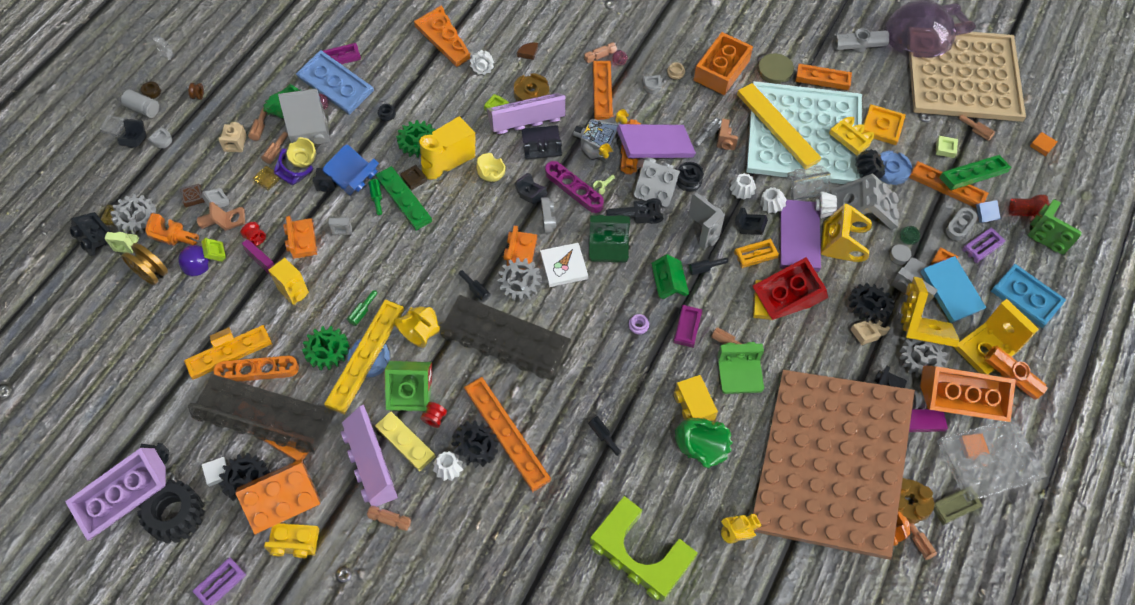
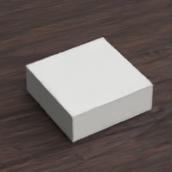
(213, 469)

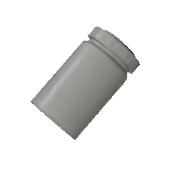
(140, 103)

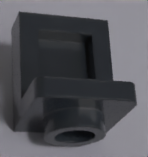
(133, 133)
(529, 189)
(750, 223)

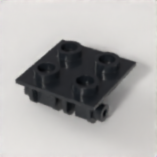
(541, 142)

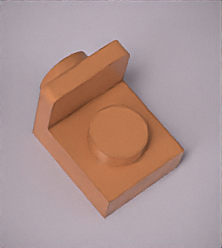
(725, 139)

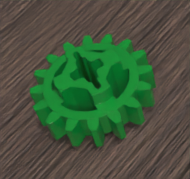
(410, 136)
(318, 355)

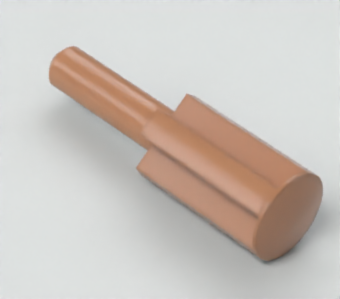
(257, 127)
(978, 128)
(273, 149)
(723, 336)
(922, 543)

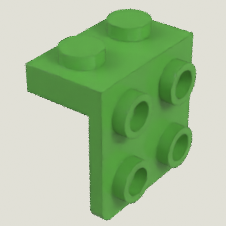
(1052, 231)
(740, 368)

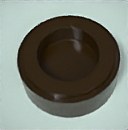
(150, 89)

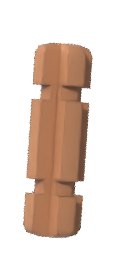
(600, 52)
(389, 518)

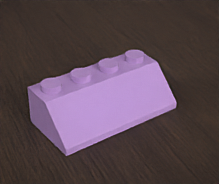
(526, 112)
(368, 458)
(118, 491)

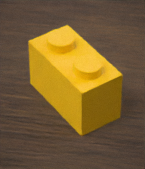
(288, 281)
(695, 399)

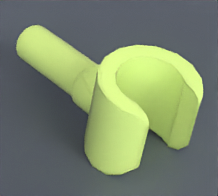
(603, 184)

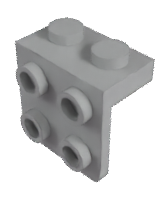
(655, 181)
(709, 217)
(906, 275)

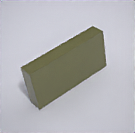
(954, 507)

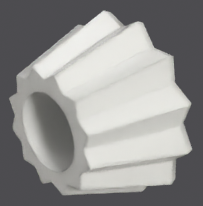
(482, 62)
(743, 186)
(773, 200)
(826, 204)
(447, 465)

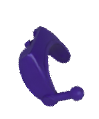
(287, 175)

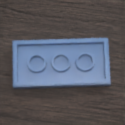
(335, 82)

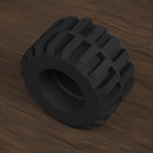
(182, 523)

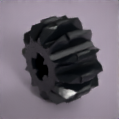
(870, 162)

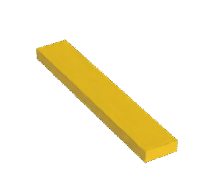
(779, 126)
(363, 357)

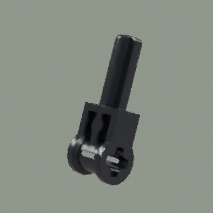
(642, 211)

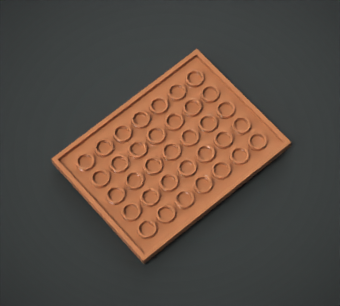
(835, 463)

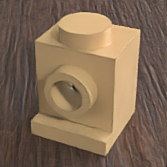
(235, 134)

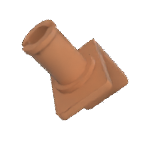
(222, 218)

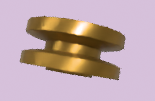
(144, 263)

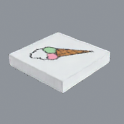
(564, 264)

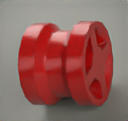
(252, 232)
(433, 414)

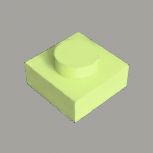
(946, 146)

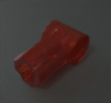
(1027, 207)

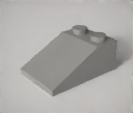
(304, 116)

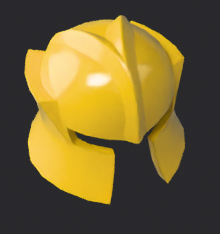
(418, 325)

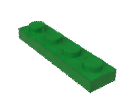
(975, 172)
(403, 198)

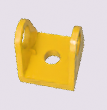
(836, 238)

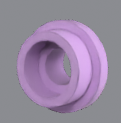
(639, 319)

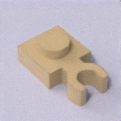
(868, 332)

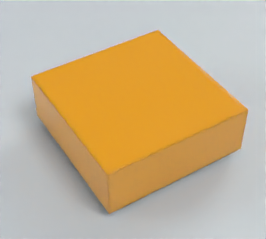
(221, 337)

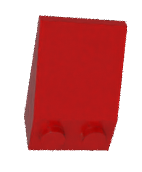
(791, 290)

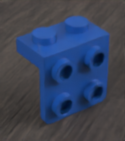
(350, 169)

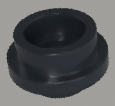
(386, 112)

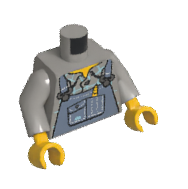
(600, 135)

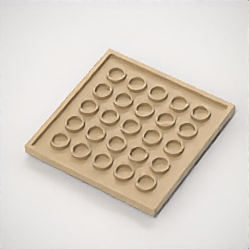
(971, 79)

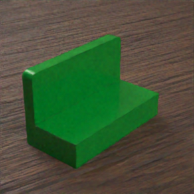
(669, 276)

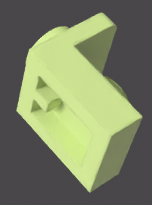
(121, 241)

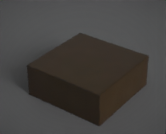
(413, 177)

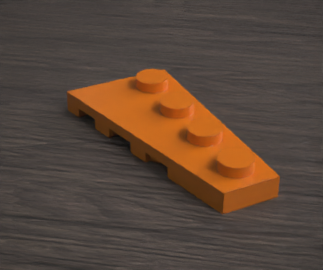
(441, 33)

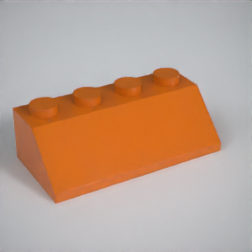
(968, 393)

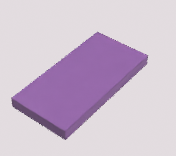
(655, 141)
(800, 234)

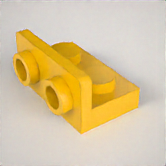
(292, 539)

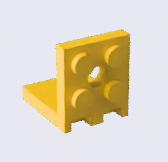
(924, 328)
(1004, 329)

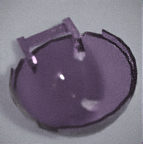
(926, 27)

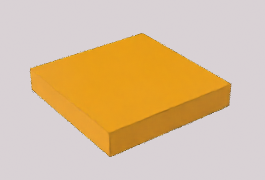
(884, 123)

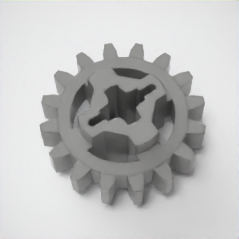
(133, 213)
(510, 284)
(920, 354)

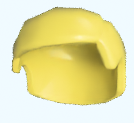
(301, 153)
(490, 168)

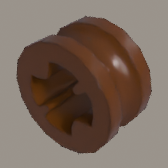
(196, 91)

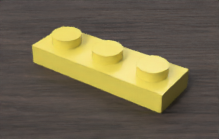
(405, 441)

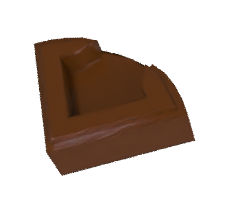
(528, 50)

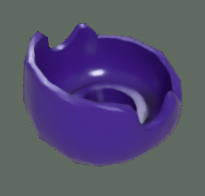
(192, 260)

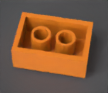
(723, 63)
(277, 496)

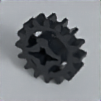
(871, 303)
(476, 446)
(237, 470)

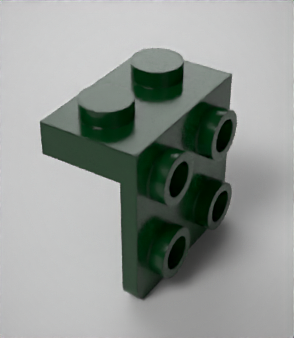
(609, 238)

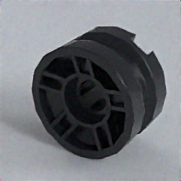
(696, 175)

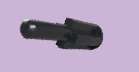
(705, 265)
(481, 292)
(603, 434)

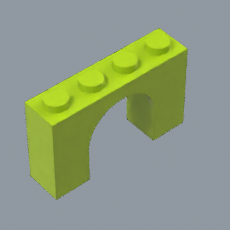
(656, 578)

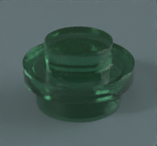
(910, 235)

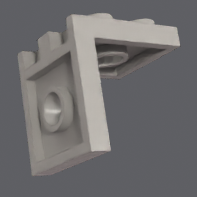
(870, 196)

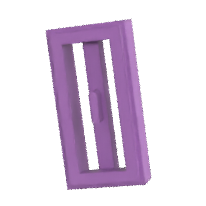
(973, 253)
(225, 588)

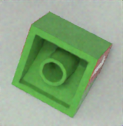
(408, 385)

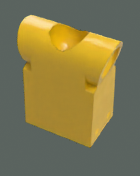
(447, 148)

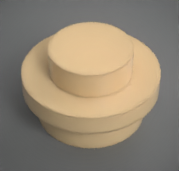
(676, 71)

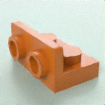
(301, 237)
(521, 246)

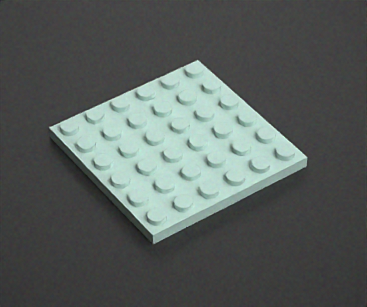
(812, 115)

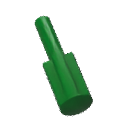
(375, 193)
(361, 309)

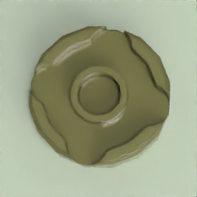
(775, 68)

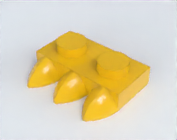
(851, 136)

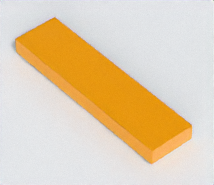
(238, 348)

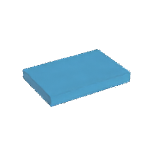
(955, 290)
(1028, 295)

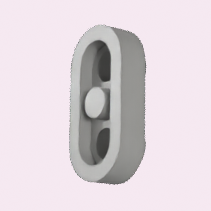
(548, 221)
(960, 225)

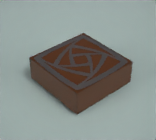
(192, 195)

